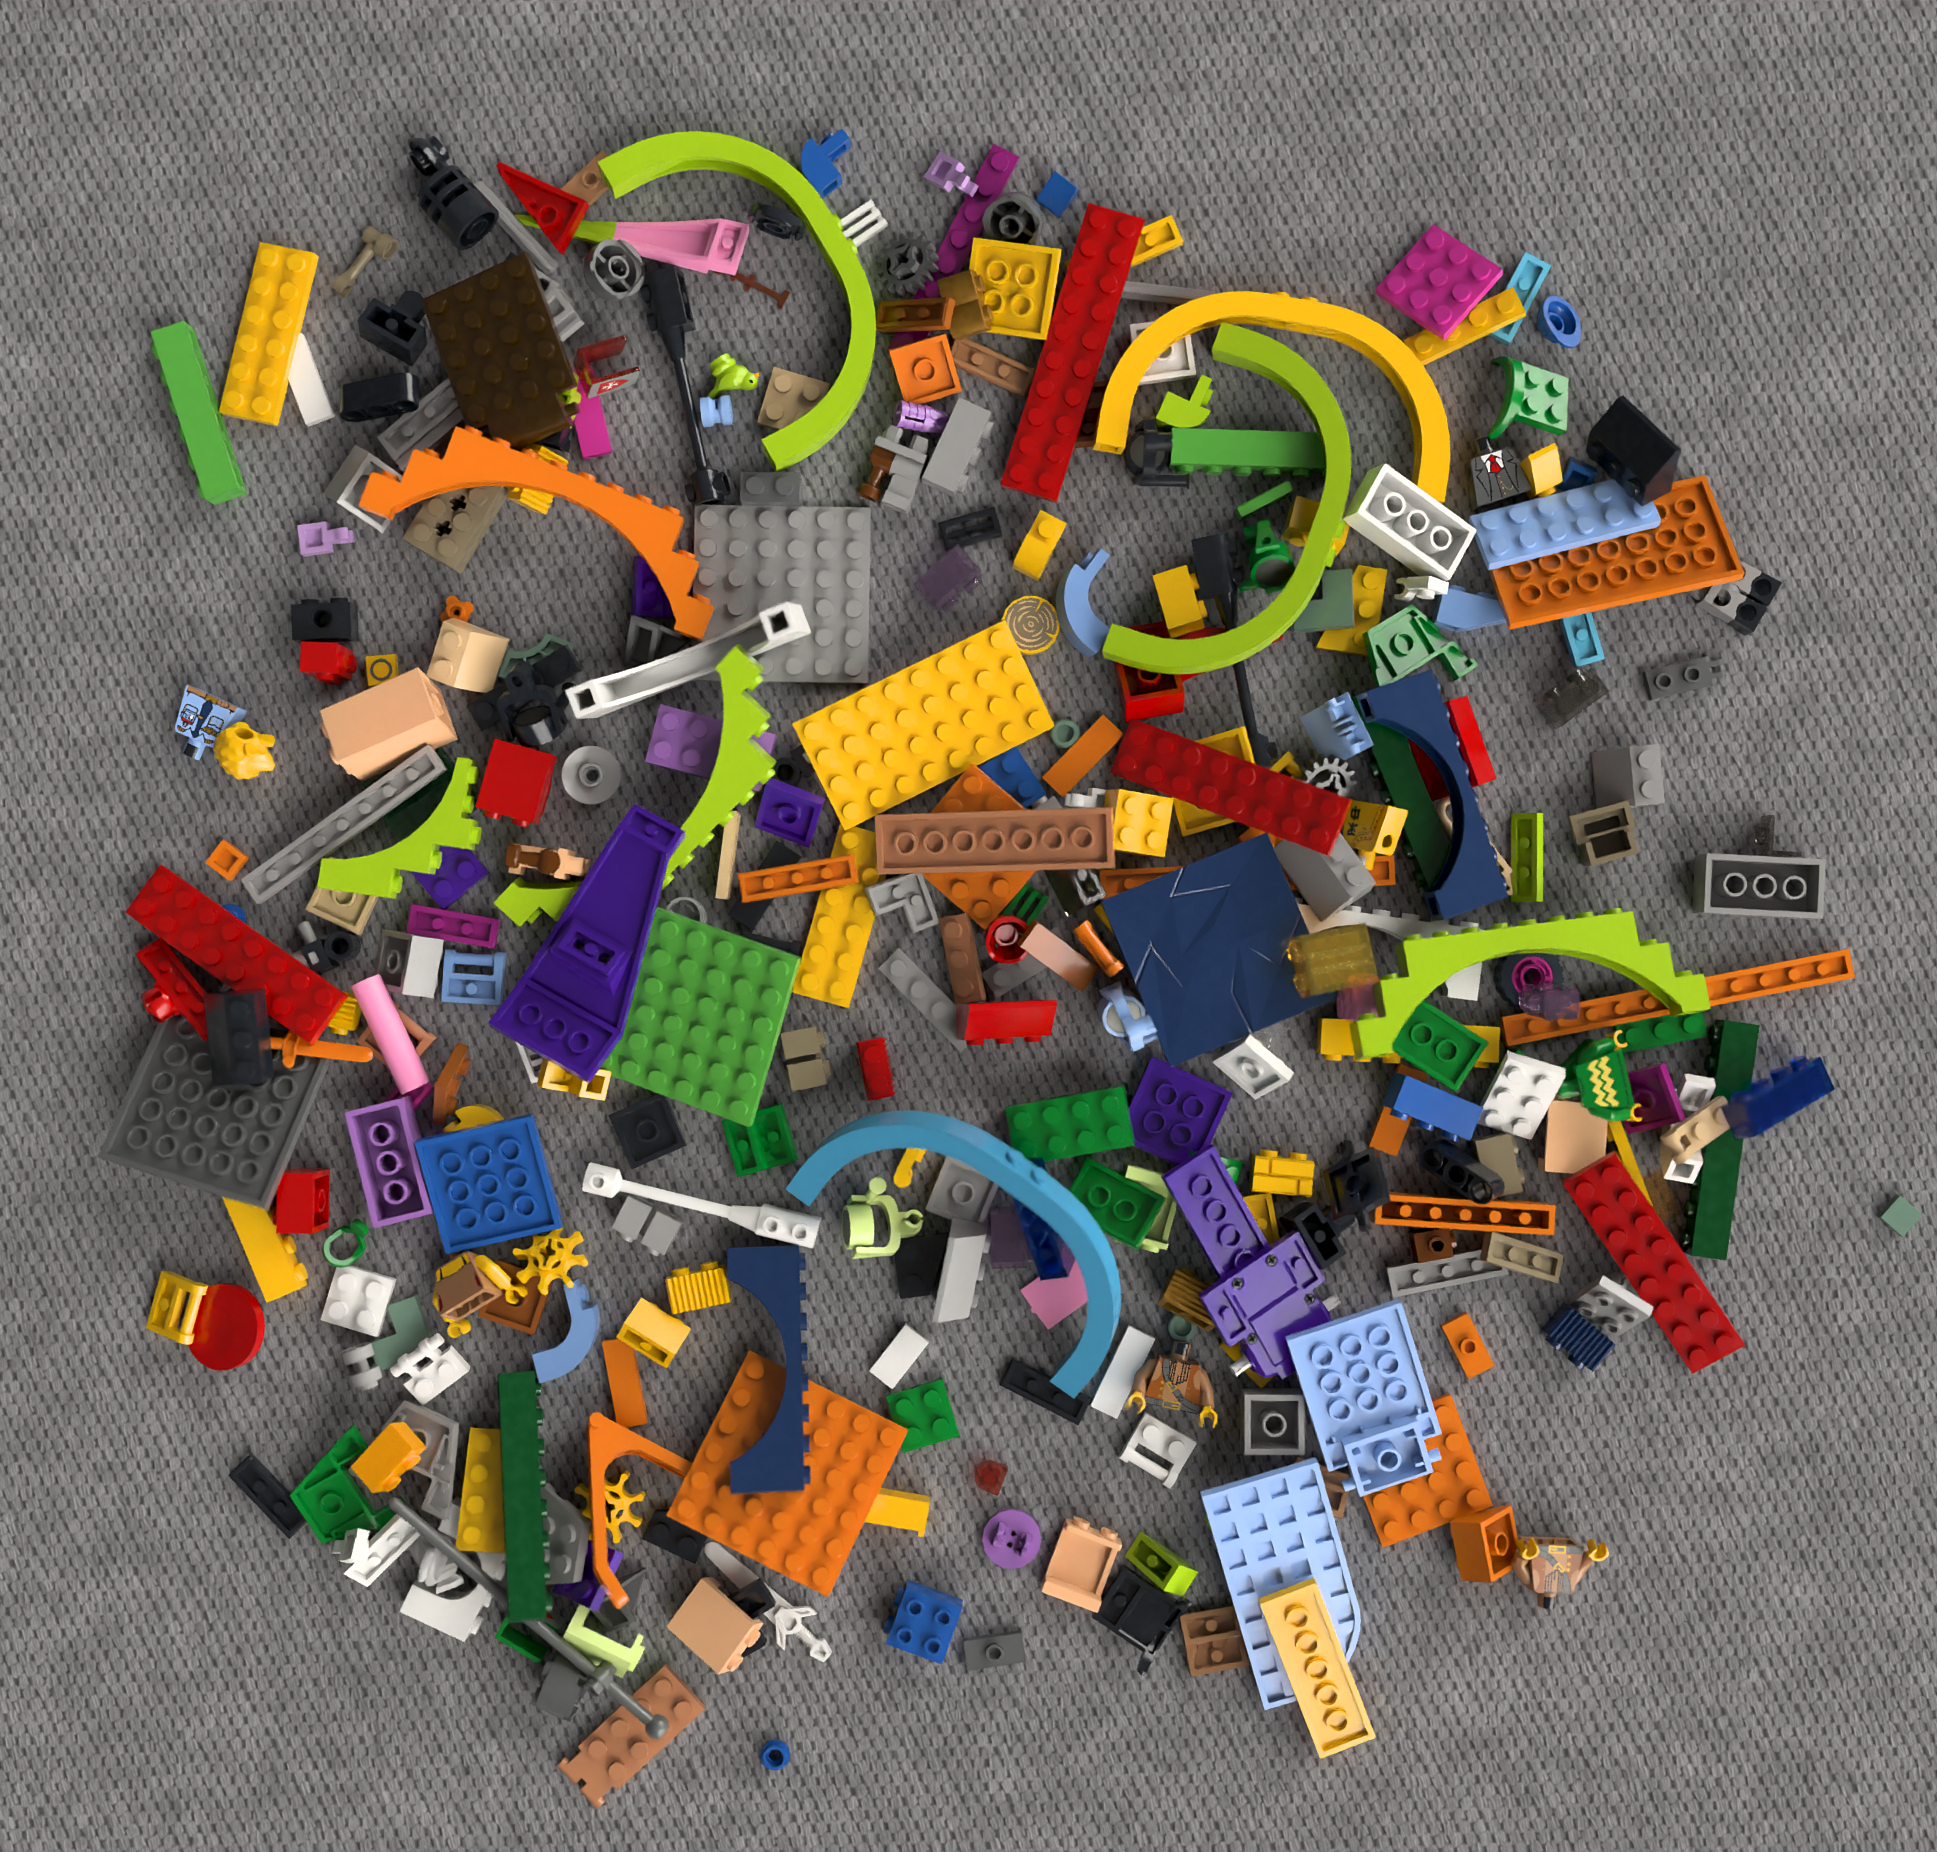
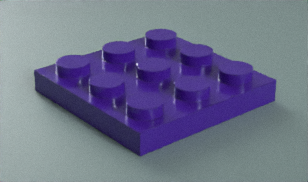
(1175, 1111)

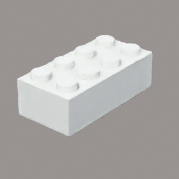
(1408, 523)

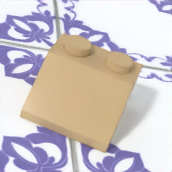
(467, 656)

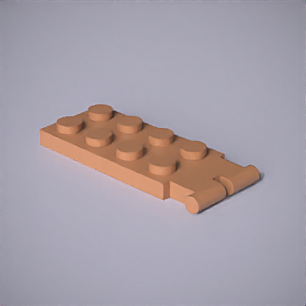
(620, 1742)

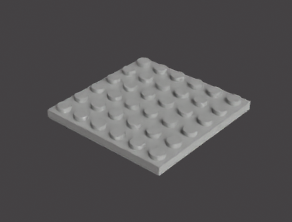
(796, 556)

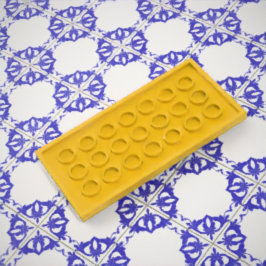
(923, 725)

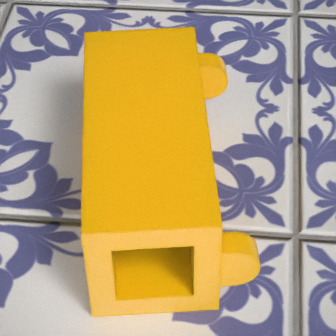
(900, 1510)

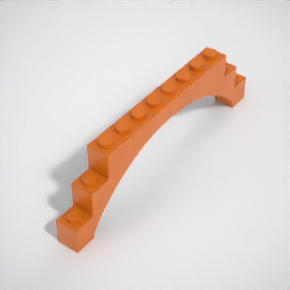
(482, 462)

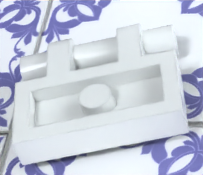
(435, 1375)

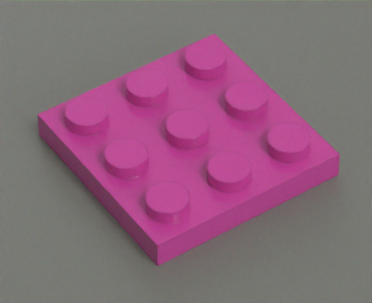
(1439, 282)

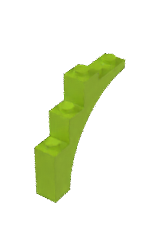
(447, 826)

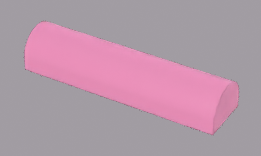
(390, 1033)

